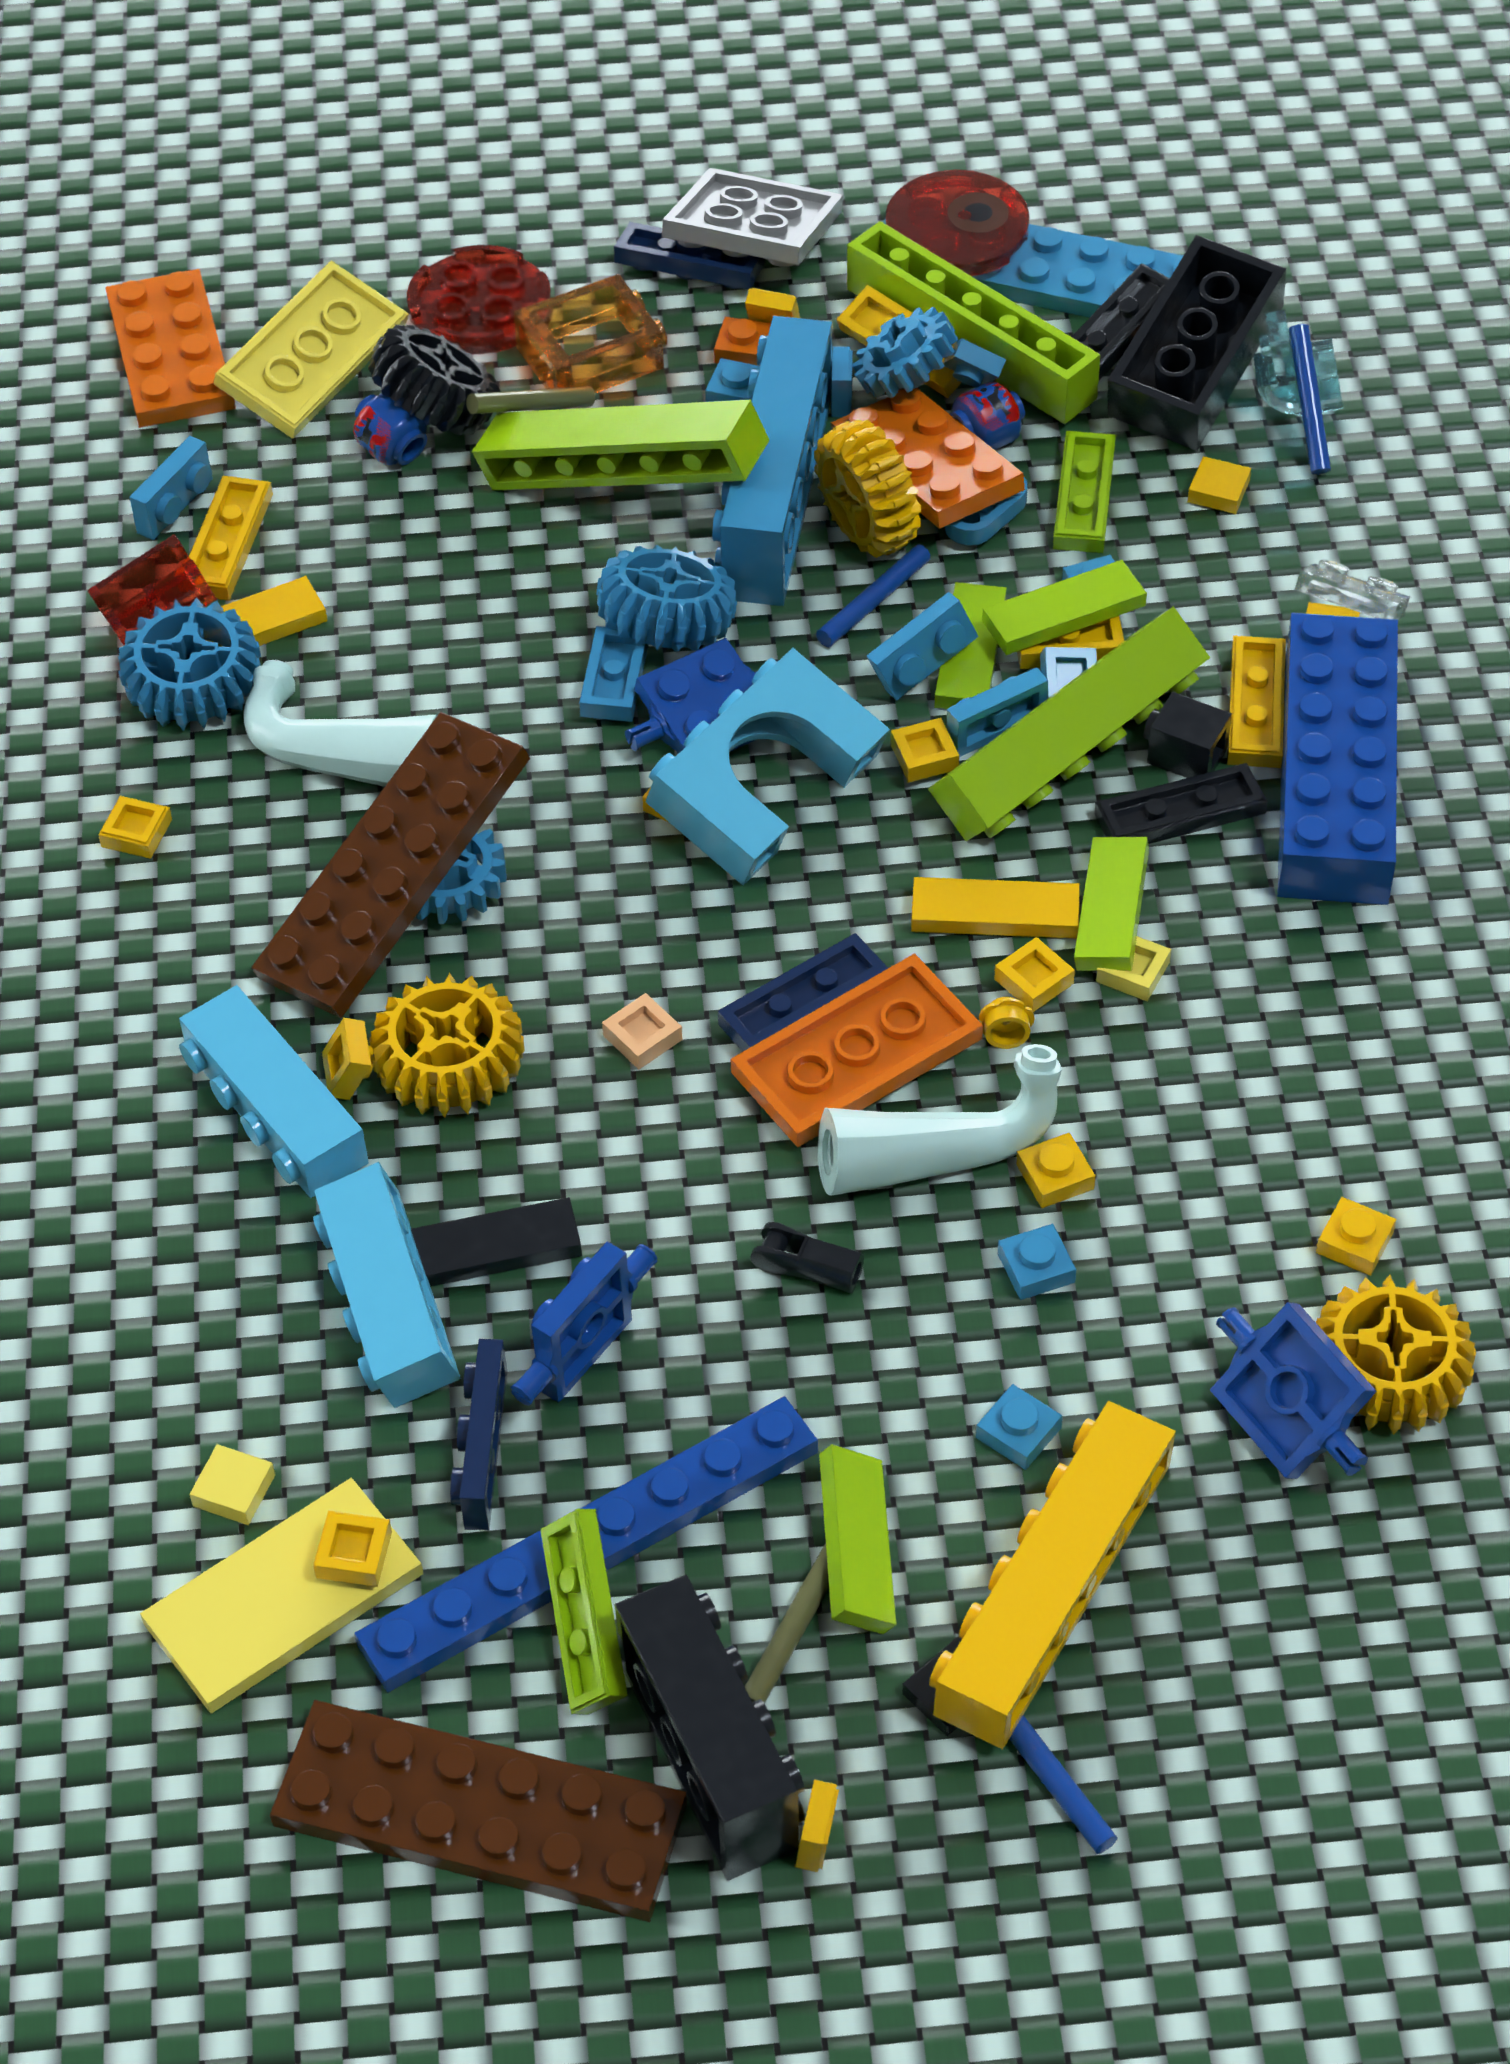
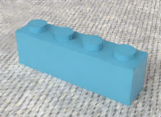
(272, 1091)
(385, 1286)

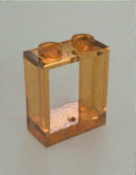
(577, 310)

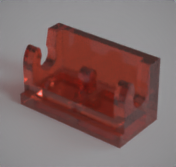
(149, 582)

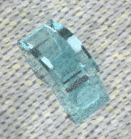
(1277, 374)

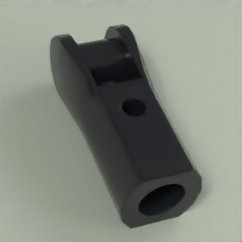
(814, 1261)

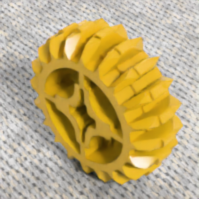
(867, 487)
(449, 1062)
(1421, 1342)

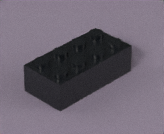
(1195, 342)
(710, 1726)

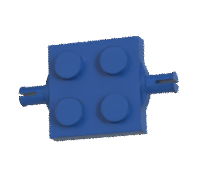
(687, 694)
(582, 1321)
(1292, 1390)

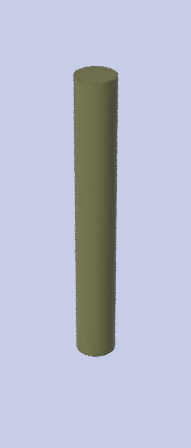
(530, 400)
(790, 1630)

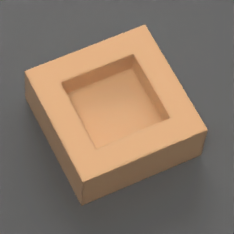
(642, 1031)

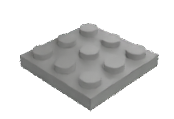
(752, 217)

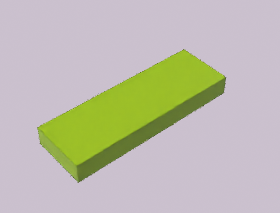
(1084, 492)
(1064, 607)
(972, 667)
(1111, 903)
(857, 1540)
(583, 1612)

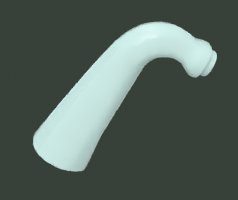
(337, 747)
(890, 1148)

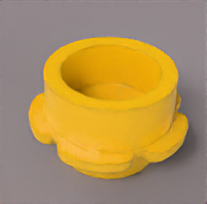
(1006, 1022)

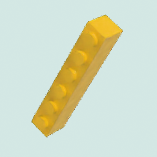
(1052, 1574)

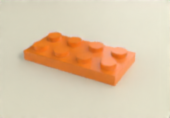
(168, 347)
(947, 461)
(856, 1048)

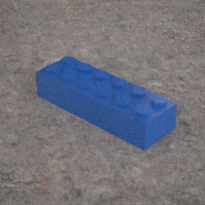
(1339, 759)

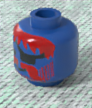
(991, 413)
(388, 431)

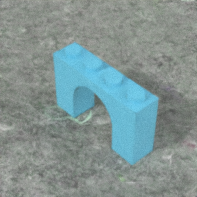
(785, 704)

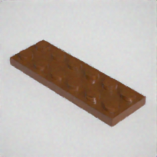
(390, 864)
(480, 1810)

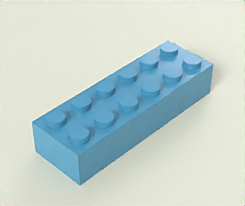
(767, 511)

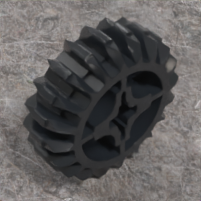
(430, 378)

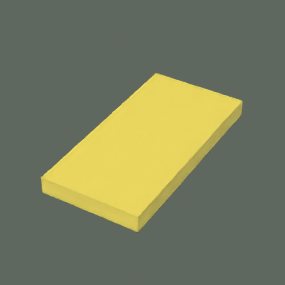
(309, 349)
(267, 1603)

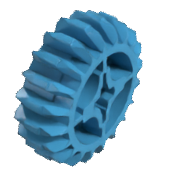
(666, 598)
(181, 675)

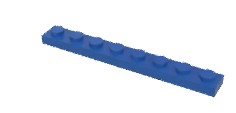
(628, 1523)

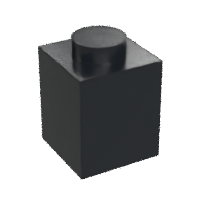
(1187, 736)

